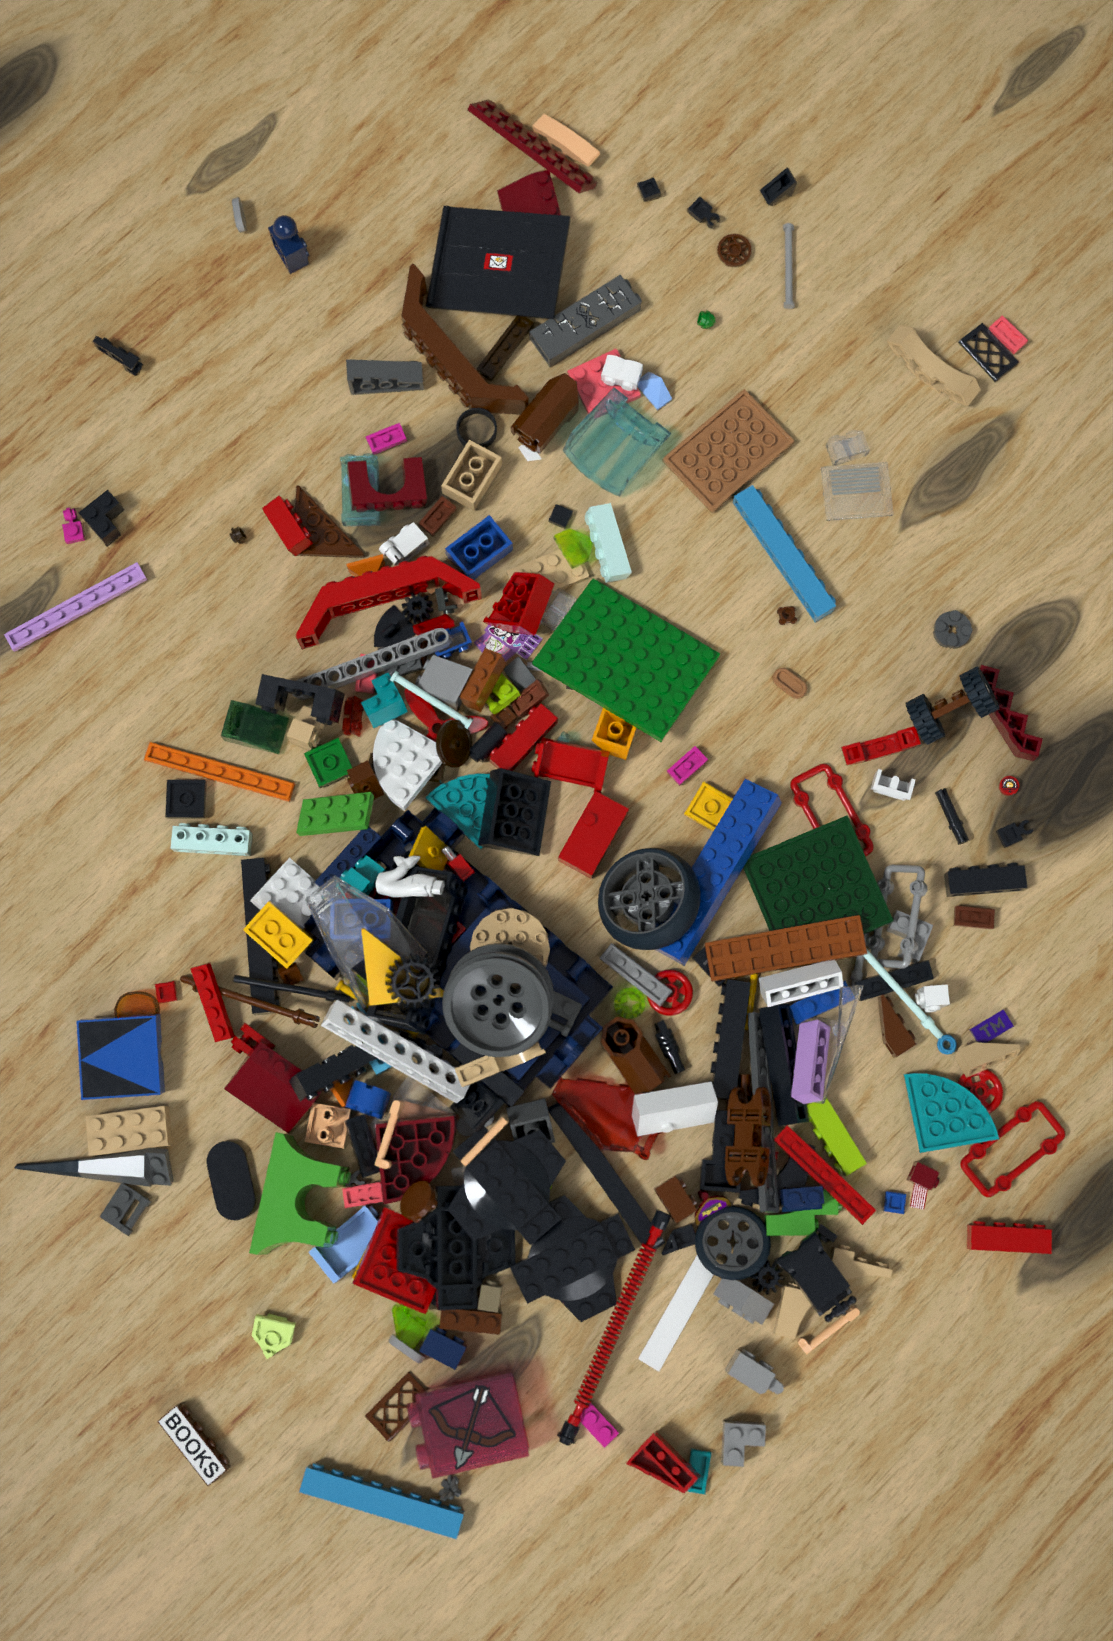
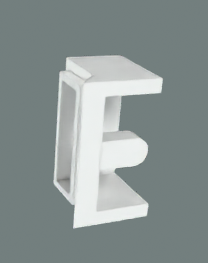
(892, 786)

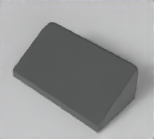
(519, 674)

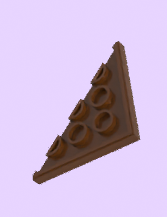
(326, 535)

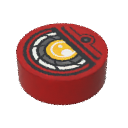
(1008, 785)

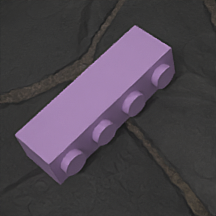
(810, 1062)

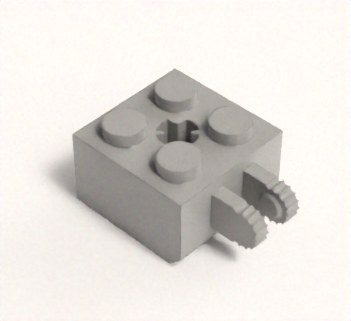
(753, 1374)

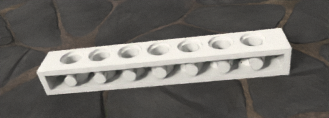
(387, 1053)

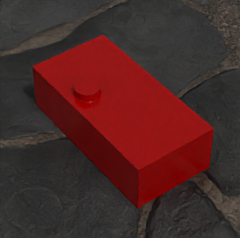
(593, 834)

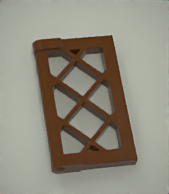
(382, 1404)

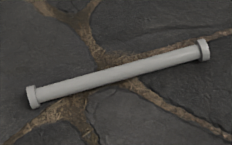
(788, 304)

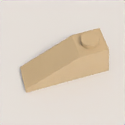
(981, 1056)

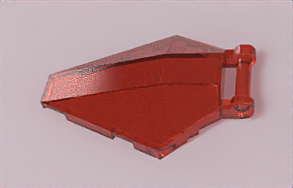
(603, 1114)

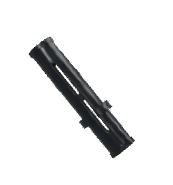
(955, 823)

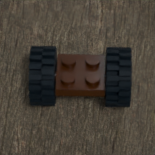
(927, 717)

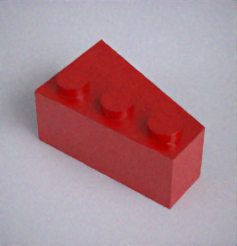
(664, 1463)

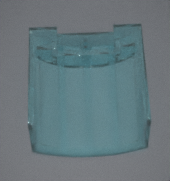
(614, 443)

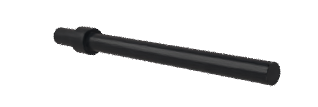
(329, 995)

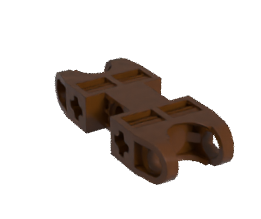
(748, 1133)

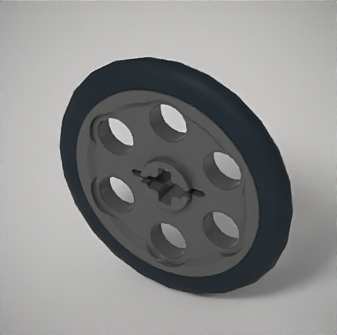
(731, 1269)

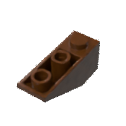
(894, 1033)

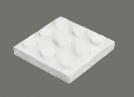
(288, 892)

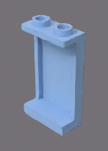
(350, 1244)

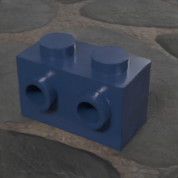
(443, 1348)

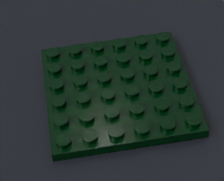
(817, 880)

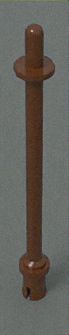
(298, 1016)

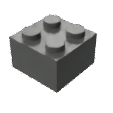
(530, 1118)

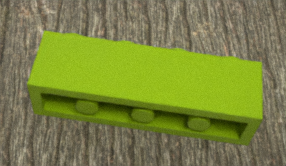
(835, 1137)

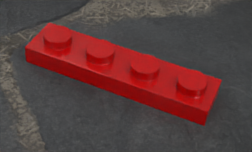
(212, 1002)

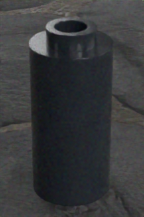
(487, 742)

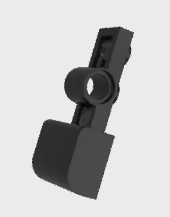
(713, 1171)

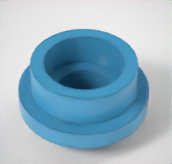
(953, 1044)

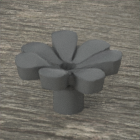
(450, 1488)

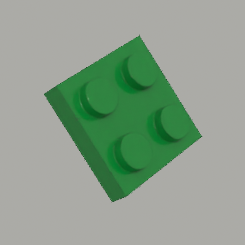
(328, 762)

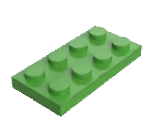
(335, 814)

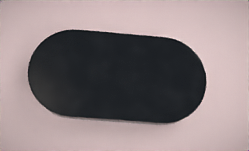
(231, 1180)

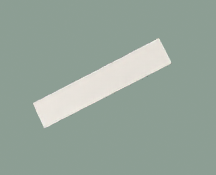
(676, 1315)

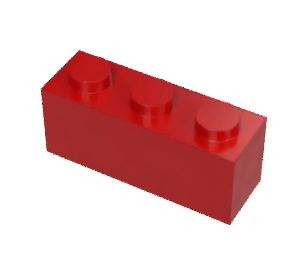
(288, 525)

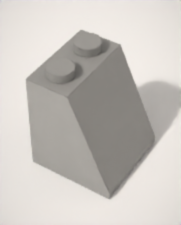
(444, 680)

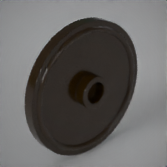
(453, 743)

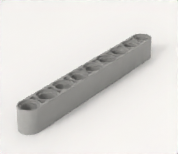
(379, 658)

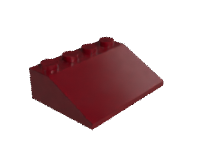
(530, 195)
(265, 1087)

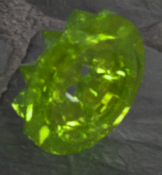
(622, 997)

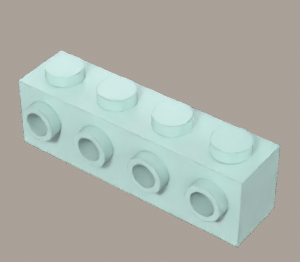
(608, 543)
(211, 840)

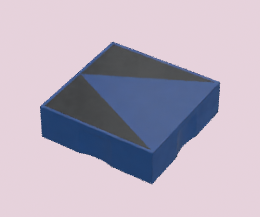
(120, 1057)

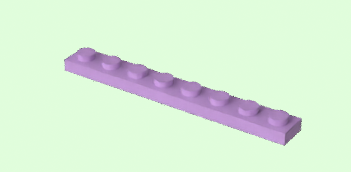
(75, 607)

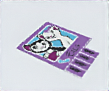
(518, 643)

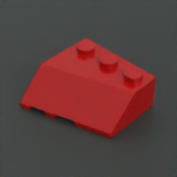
(521, 604)

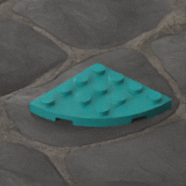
(463, 802)
(946, 1113)

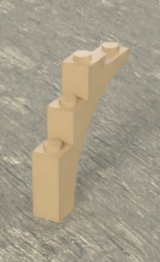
(794, 1303)

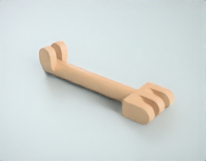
(396, 1110)
(807, 1347)

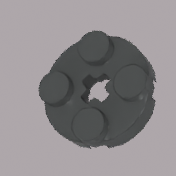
(951, 640)

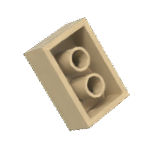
(471, 475)

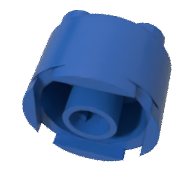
(368, 1099)

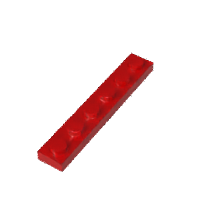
(824, 1175)

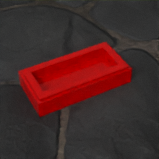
(442, 621)

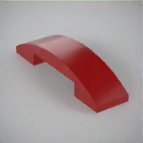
(881, 746)

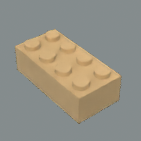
(128, 1131)

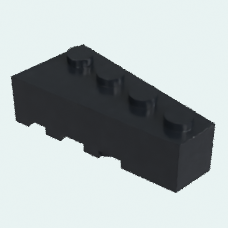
(331, 1071)

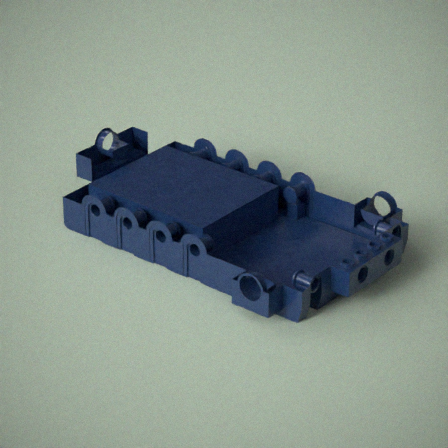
(567, 970)

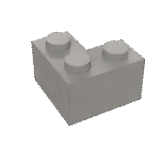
(900, 928)
(743, 1300)
(736, 1435)

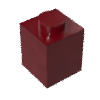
(923, 1176)

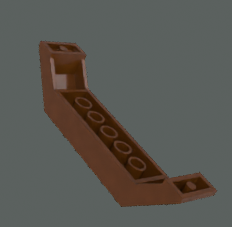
(448, 359)

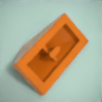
(369, 564)
(342, 1092)

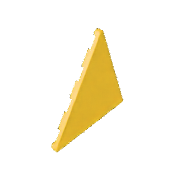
(377, 960)

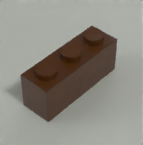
(471, 1321)

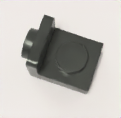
(442, 597)

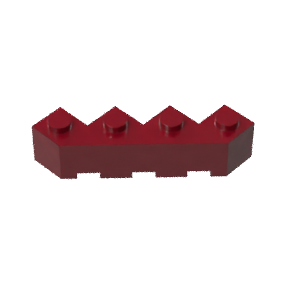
(1011, 723)

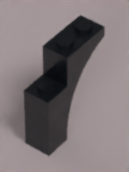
(789, 1177)

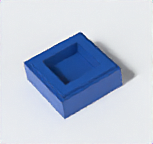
(894, 1202)

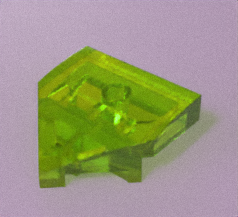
(574, 546)

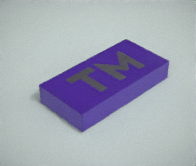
(991, 1027)

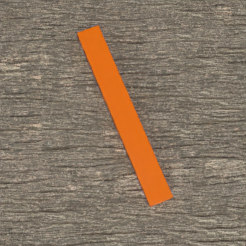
(219, 771)

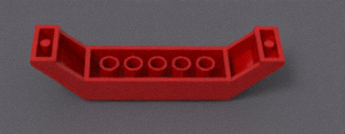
(378, 589)

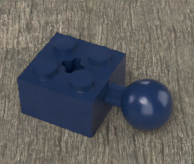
(288, 243)

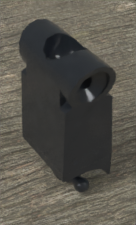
(817, 1277)

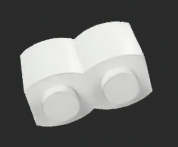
(621, 372)

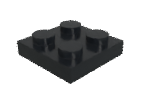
(185, 799)

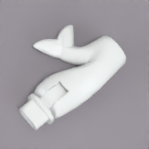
(419, 885)

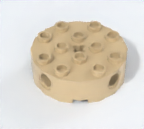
(513, 928)

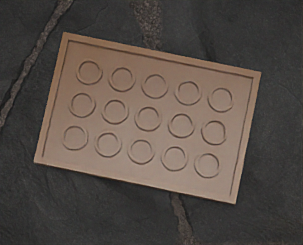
(728, 450)

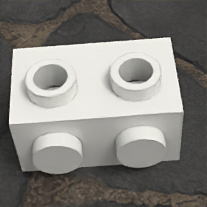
(932, 997)

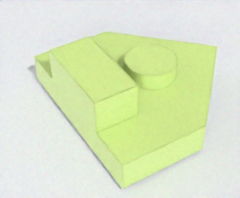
(272, 1333)

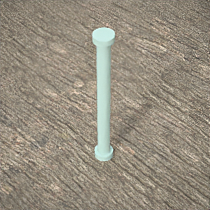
(432, 700)

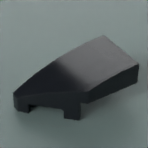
(680, 1239)

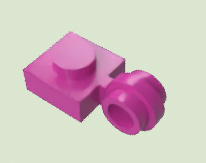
(73, 530)

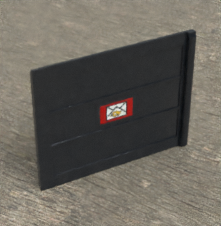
(498, 262)

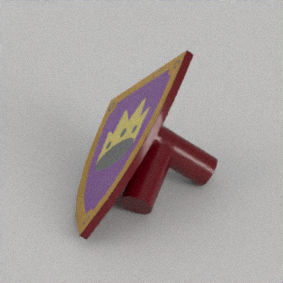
(709, 1205)

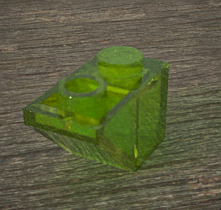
(408, 1328)

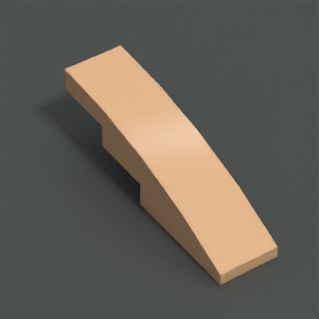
(564, 138)

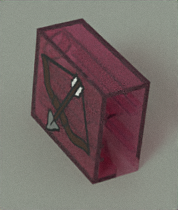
(469, 1424)

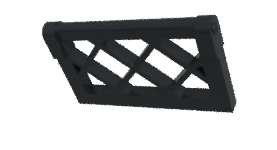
(1003, 368)

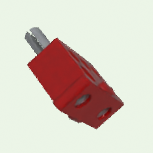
(458, 864)

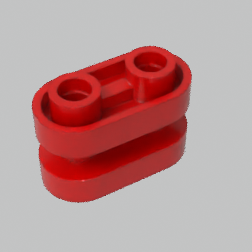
(240, 1044)

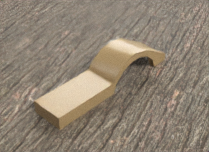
(488, 1066)

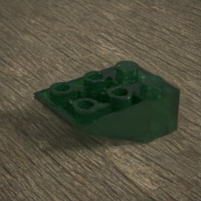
(254, 727)

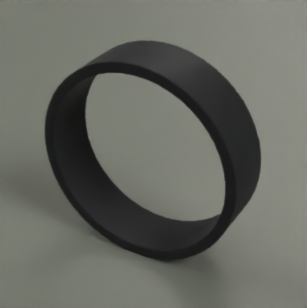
(477, 411)

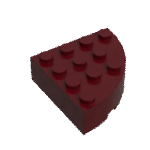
(416, 1152)

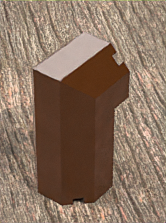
(547, 413)
(633, 1055)

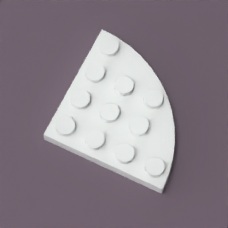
(403, 761)

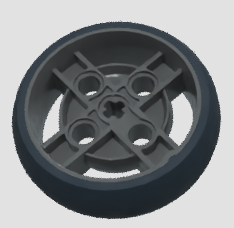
(631, 876)

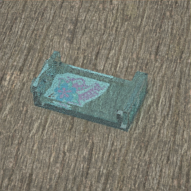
(354, 518)

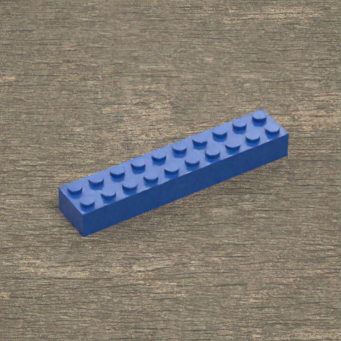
(725, 858)

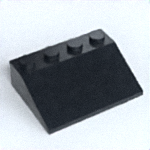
(514, 812)

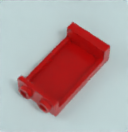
(571, 763)

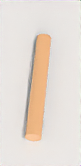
(483, 1142)

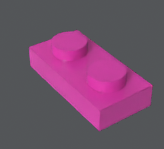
(386, 438)
(687, 765)
(598, 1425)

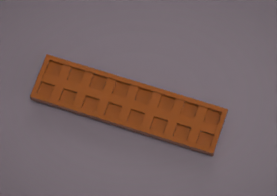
(785, 948)

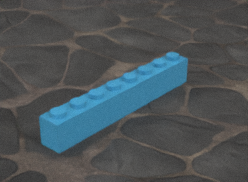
(784, 553)
(382, 1501)

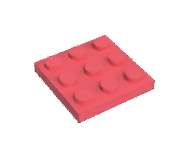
(591, 387)

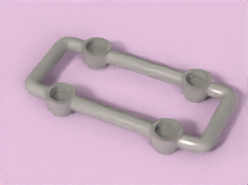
(909, 944)

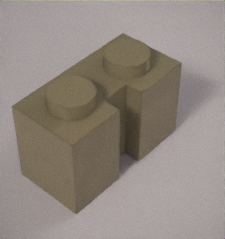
(490, 1296)

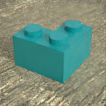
(386, 704)
(364, 875)

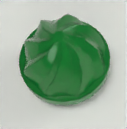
(705, 319)

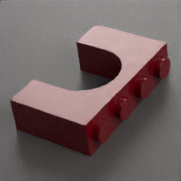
(365, 498)

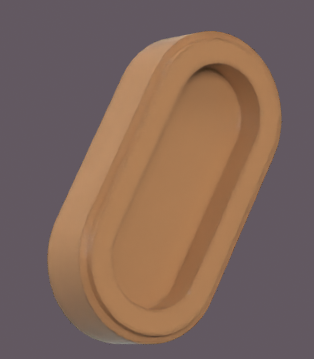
(789, 683)

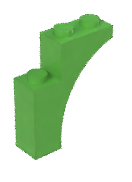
(800, 1222)

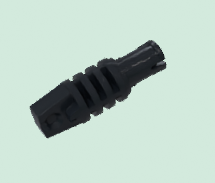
(669, 1046)

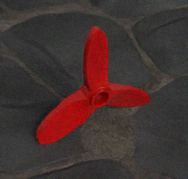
(427, 715)

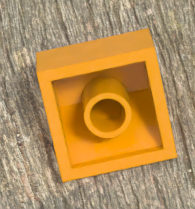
(613, 734)

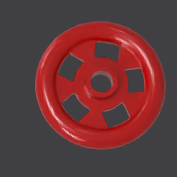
(686, 990)
(996, 1091)

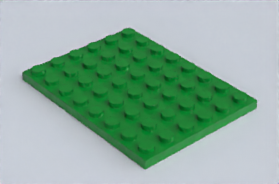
(626, 659)

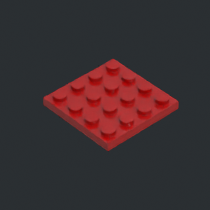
(379, 1268)

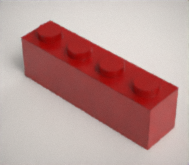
(524, 739)
(1009, 1238)

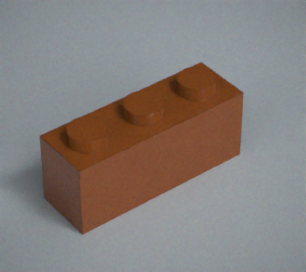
(482, 680)

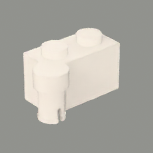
(405, 544)

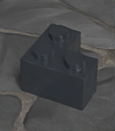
(100, 514)

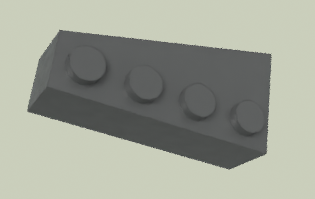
(383, 376)

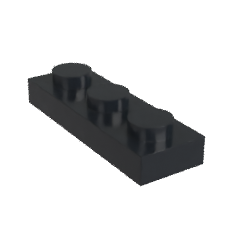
(362, 1145)

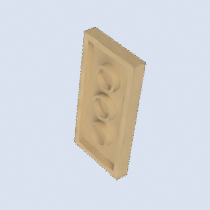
(554, 568)

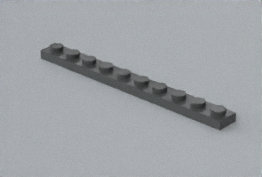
(761, 1078)

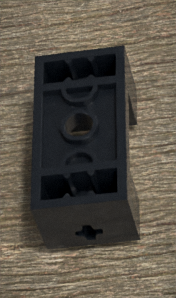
(274, 693)

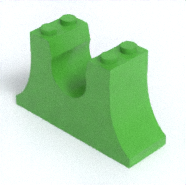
(282, 1204)

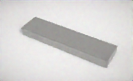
(636, 975)

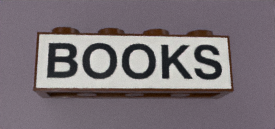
(194, 1444)

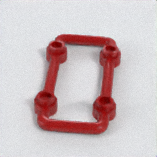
(835, 783)
(1047, 1147)

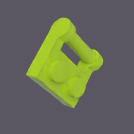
(504, 692)

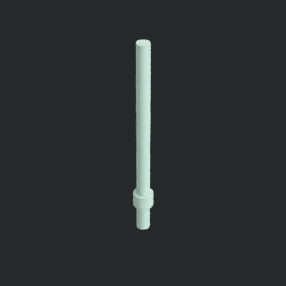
(926, 1021)

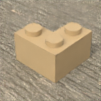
(305, 730)

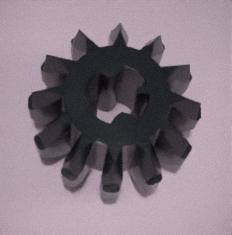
(417, 614)
(771, 1282)

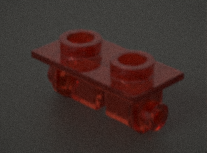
(353, 724)

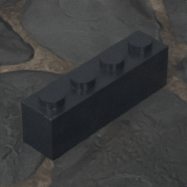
(985, 880)

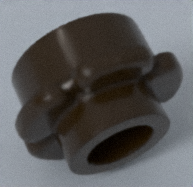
(237, 535)

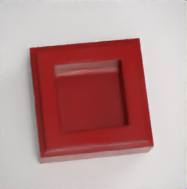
(166, 992)

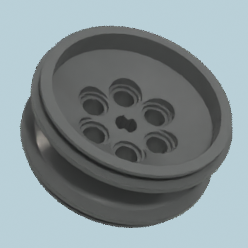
(483, 1029)

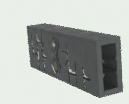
(585, 320)

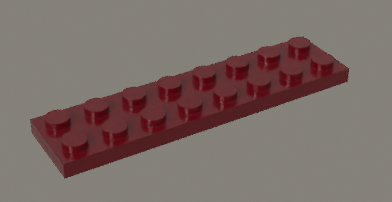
(532, 146)

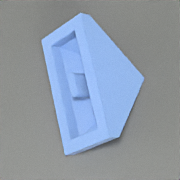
(654, 390)

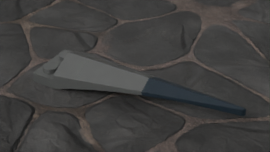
(134, 1167)

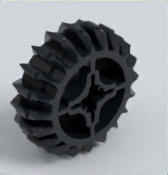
(404, 982)

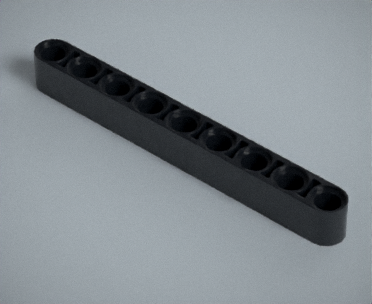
(604, 1175)

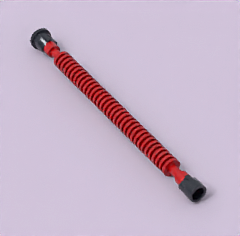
(571, 1426)

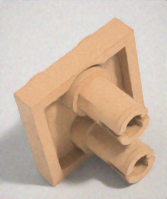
(327, 1125)

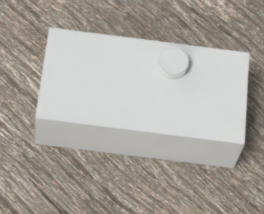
(674, 1108)

